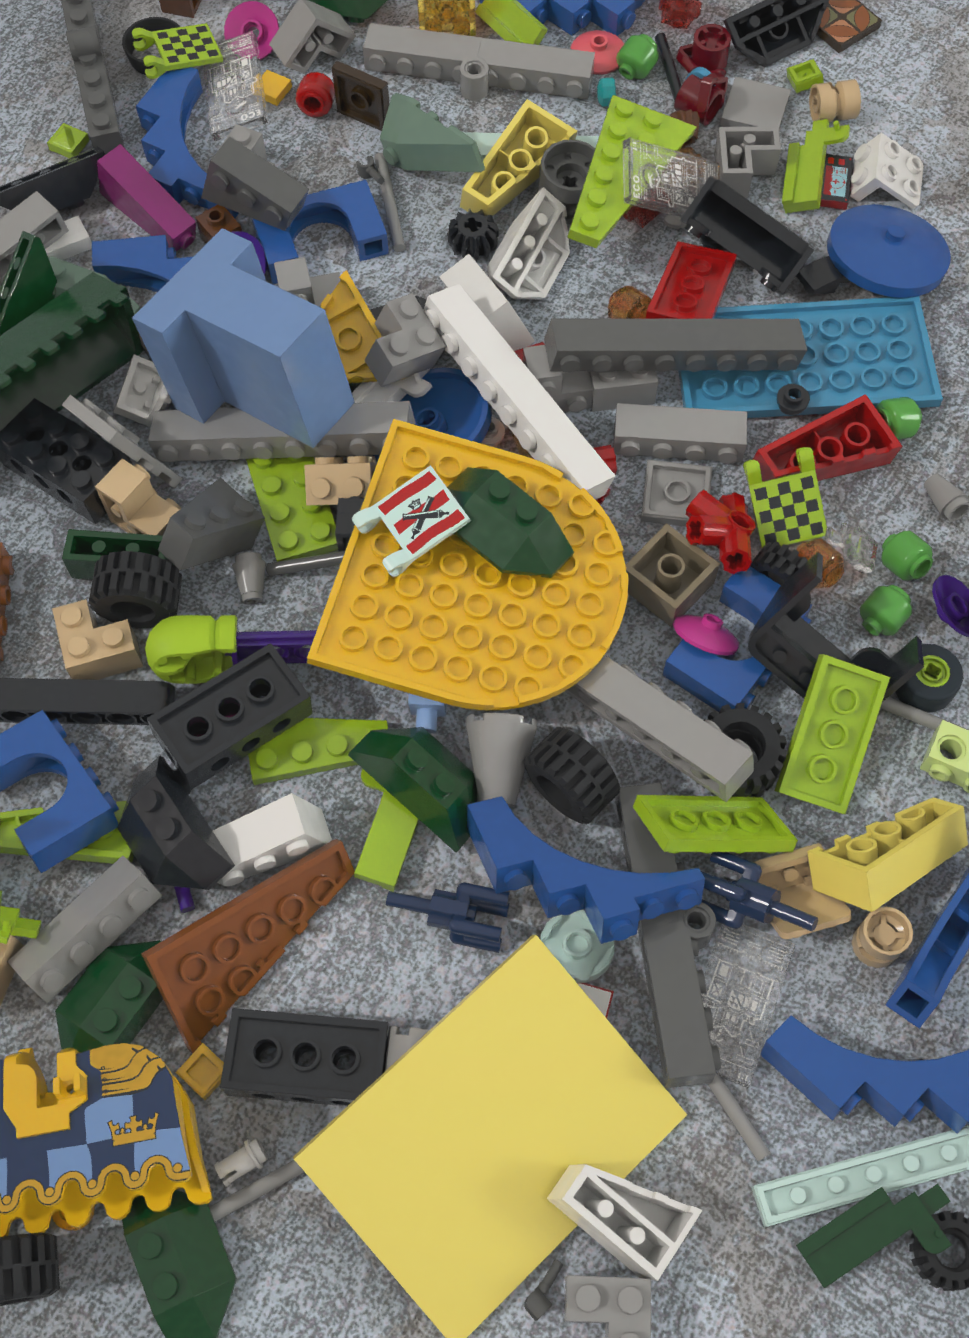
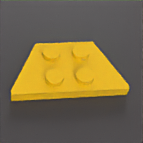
(352, 328)

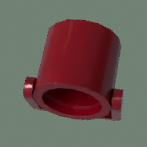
(708, 49)
(702, 96)

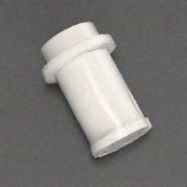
(241, 1161)

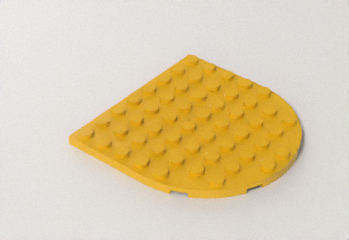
(455, 621)

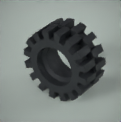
(777, 562)
(929, 1264)

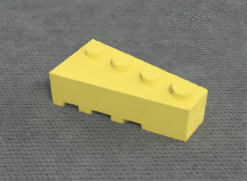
(514, 159)
(890, 854)

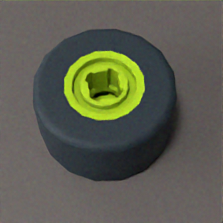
(934, 691)

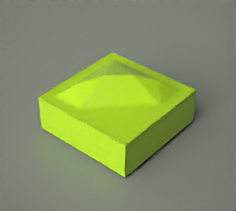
(804, 75)
(68, 141)

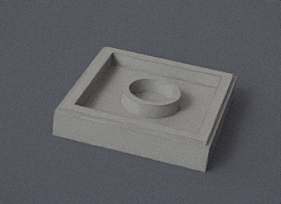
(754, 104)
(670, 489)

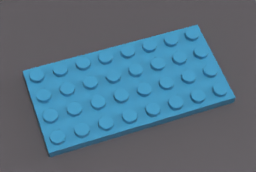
(851, 351)

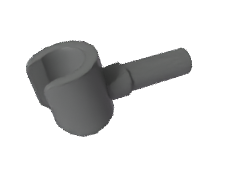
(368, 171)
(537, 1303)

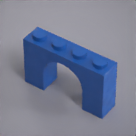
(345, 206)
(723, 680)
(81, 812)

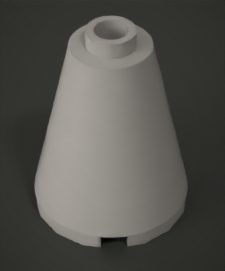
(498, 753)

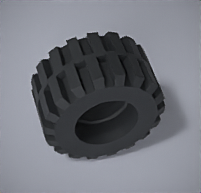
(135, 588)
(762, 737)
(572, 775)
(28, 1267)

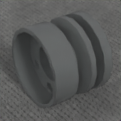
(565, 171)

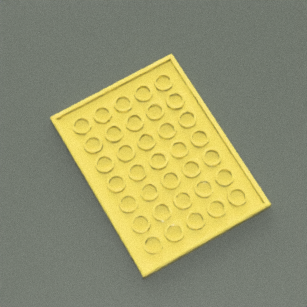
(474, 1128)

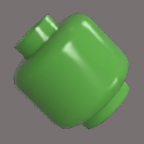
(637, 57)
(901, 416)
(907, 555)
(885, 610)

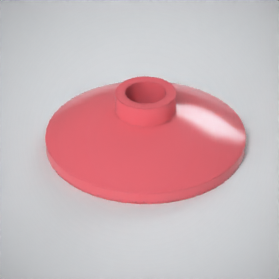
(605, 46)

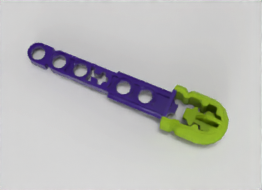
(200, 648)

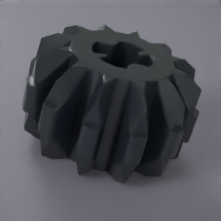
(473, 234)

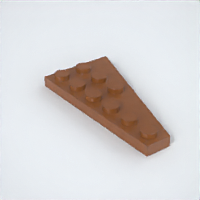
(233, 947)

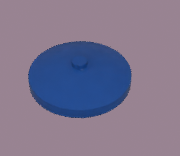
(888, 251)
(451, 406)

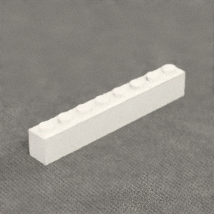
(515, 391)

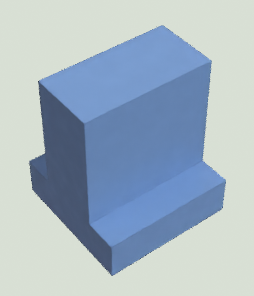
(244, 342)

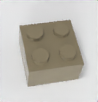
(670, 574)

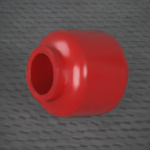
(315, 94)

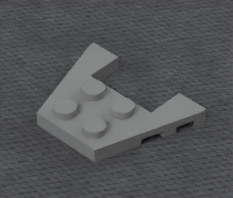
(119, 436)

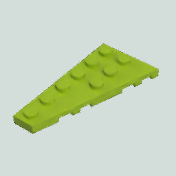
(603, 190)

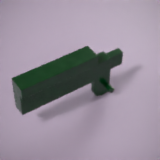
(871, 1227)

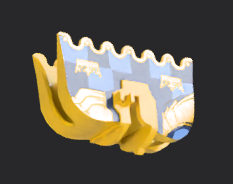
(109, 1141)

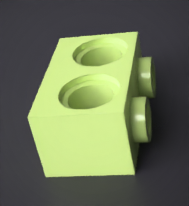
(955, 741)

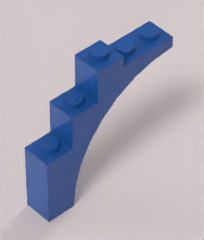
(573, 15)
(165, 117)
(137, 261)
(565, 885)
(934, 960)
(841, 1078)

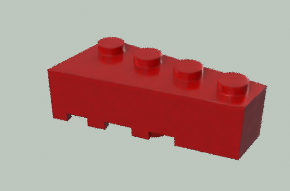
(841, 443)

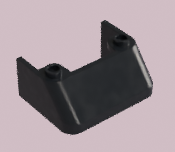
(748, 232)
(792, 646)

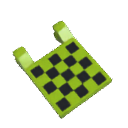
(177, 48)
(788, 506)

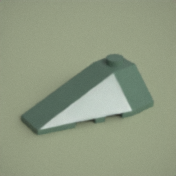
(423, 143)

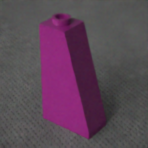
(143, 198)

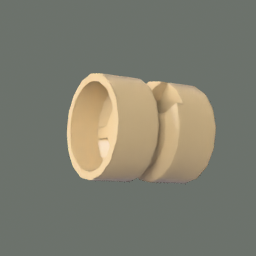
(835, 101)
(887, 930)

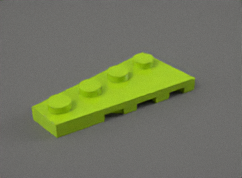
(310, 748)
(104, 850)

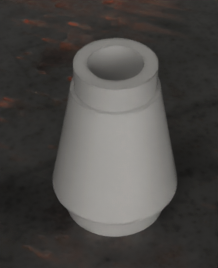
(947, 498)
(250, 576)

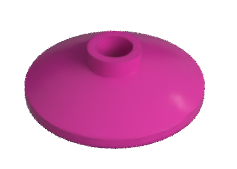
(252, 16)
(706, 633)

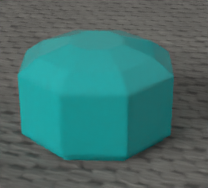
(605, 90)

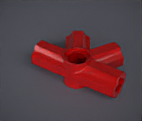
(722, 525)

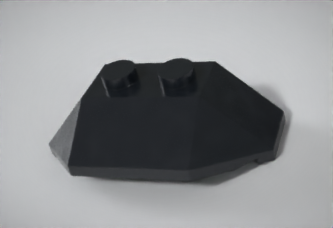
(775, 28)
(60, 184)
(170, 832)

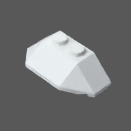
(532, 249)

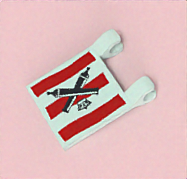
(418, 517)

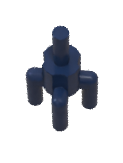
(750, 897)
(458, 913)

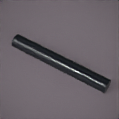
(668, 64)

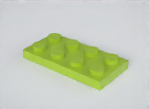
(292, 525)
(832, 734)
(714, 825)

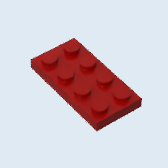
(692, 283)

